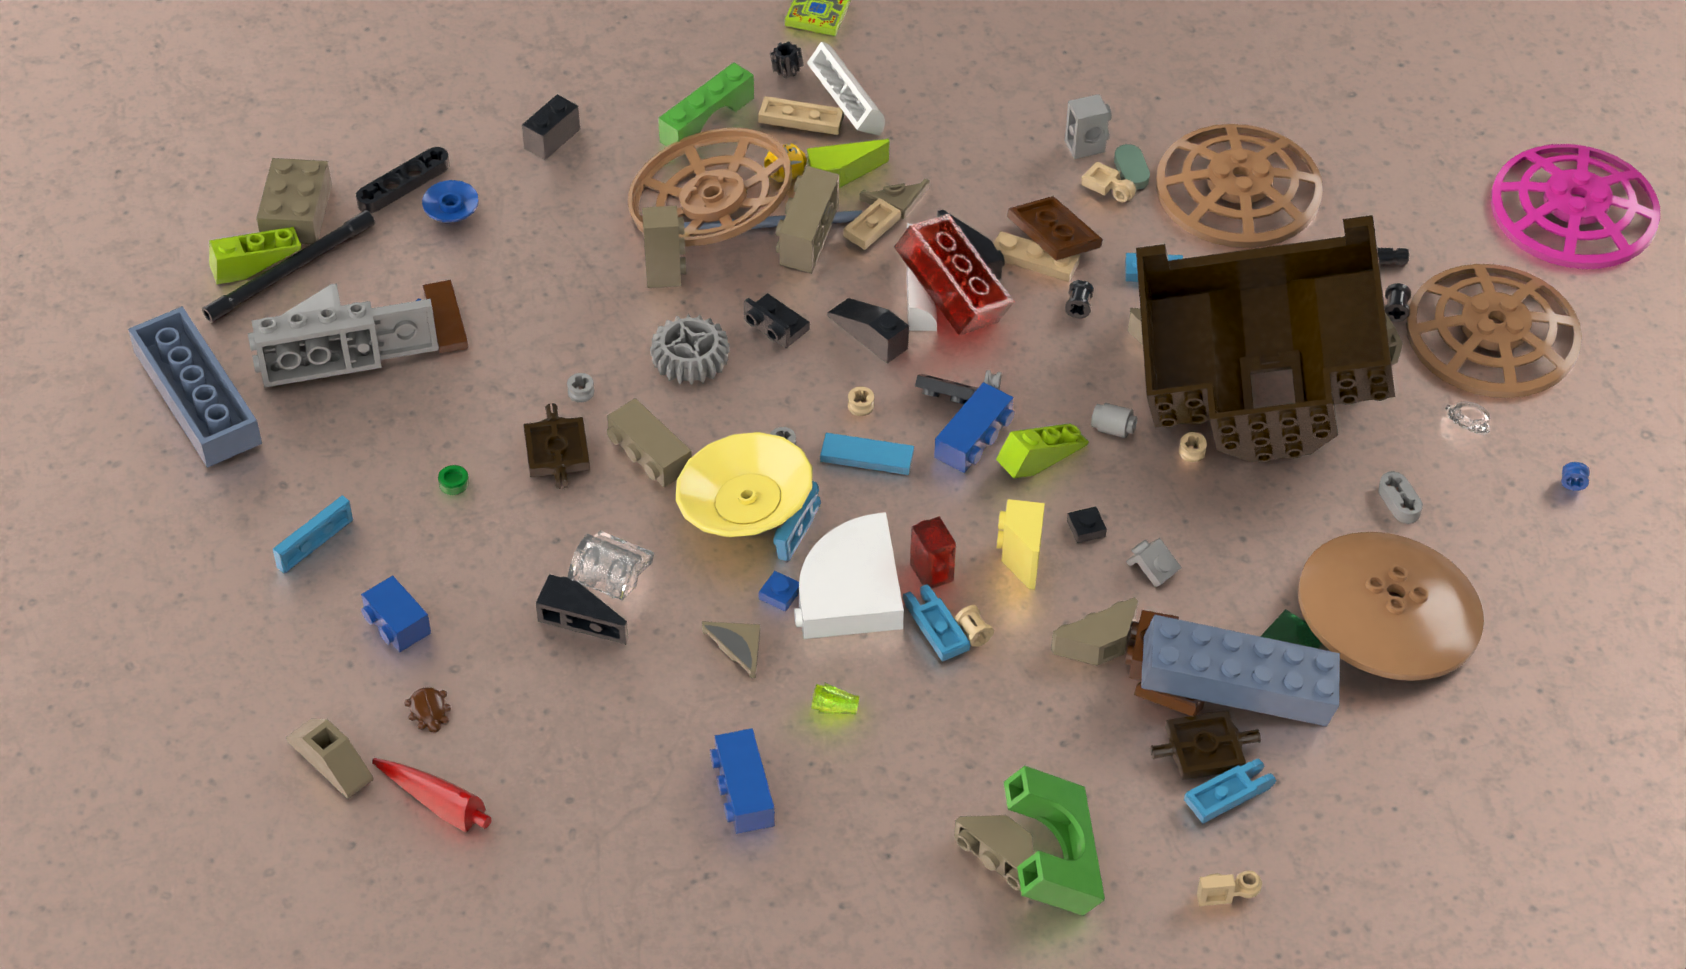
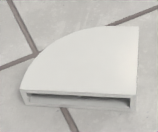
(850, 582)

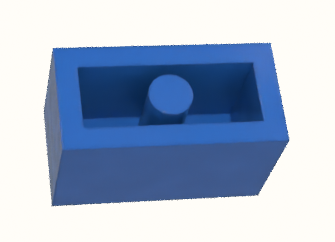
(395, 614)

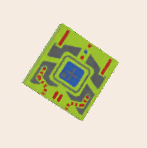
(817, 15)

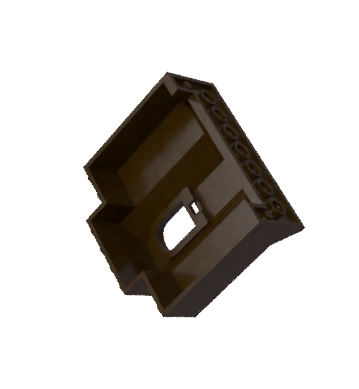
(1262, 312)

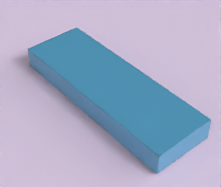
(867, 453)
(312, 534)

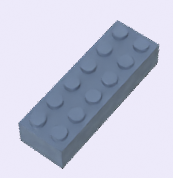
(195, 386)
(1241, 670)

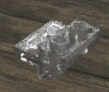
(609, 564)

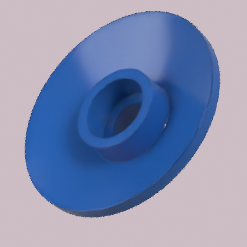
(450, 201)

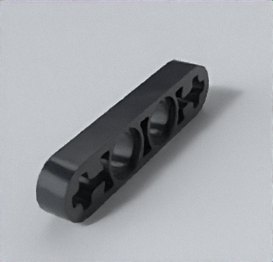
(430, 164)

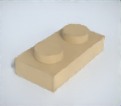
(872, 223)

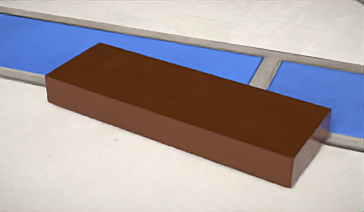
(447, 316)

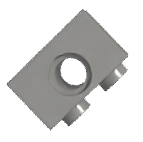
(1087, 126)

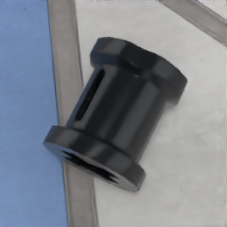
(1080, 295)
(1398, 298)

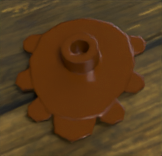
(428, 708)

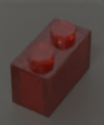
(932, 552)

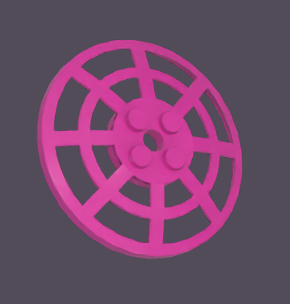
(1575, 210)

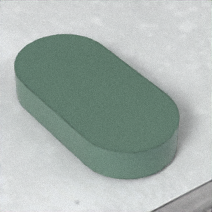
(1132, 165)

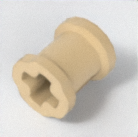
(974, 626)

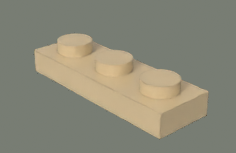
(801, 115)
(1031, 256)

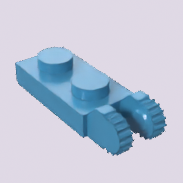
(794, 529)
(937, 624)
(1228, 790)

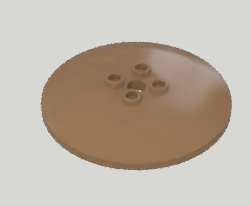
(1393, 637)

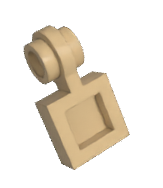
(1103, 179)
(1220, 889)

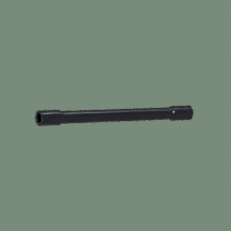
(227, 302)

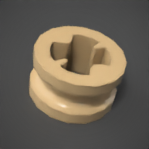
(861, 393)
(1190, 454)

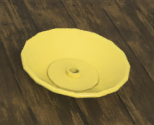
(744, 484)

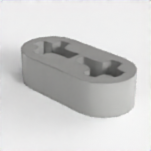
(1395, 499)

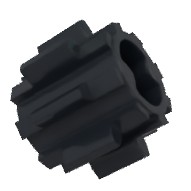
(786, 59)

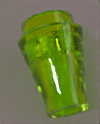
(833, 700)

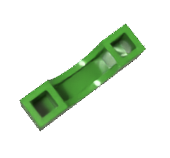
(729, 88)

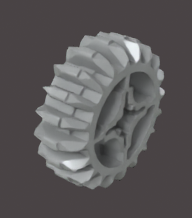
(690, 349)

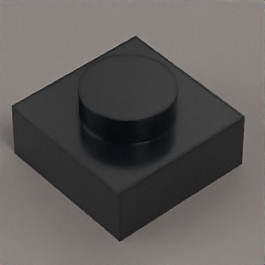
(1086, 524)

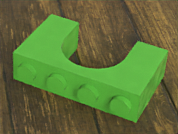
(1064, 809)

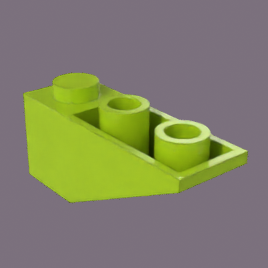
(849, 159)
(246, 255)
(1036, 449)

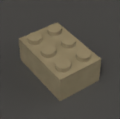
(295, 197)
(808, 219)

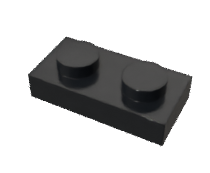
(934, 386)

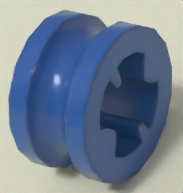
(1575, 476)

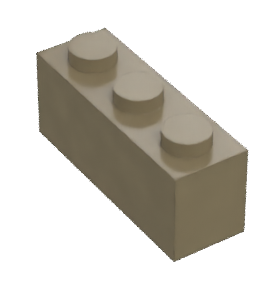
(663, 246)
(648, 442)

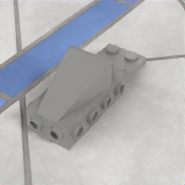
(332, 339)

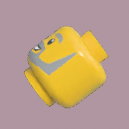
(797, 159)

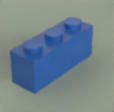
(974, 427)
(743, 781)

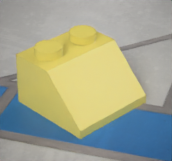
(1021, 539)

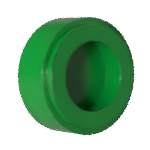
(453, 480)

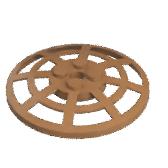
(1240, 190)
(716, 192)
(1484, 332)

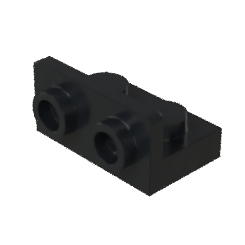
(775, 320)

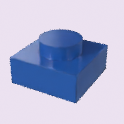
(779, 591)

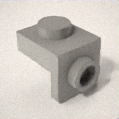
(1155, 561)

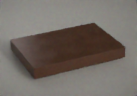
(1054, 228)

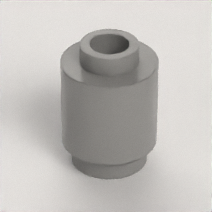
(1114, 420)

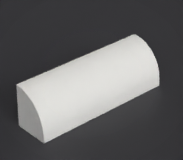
(846, 90)
(920, 306)

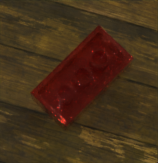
(953, 274)

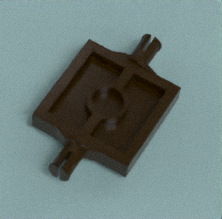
(556, 446)
(1205, 744)

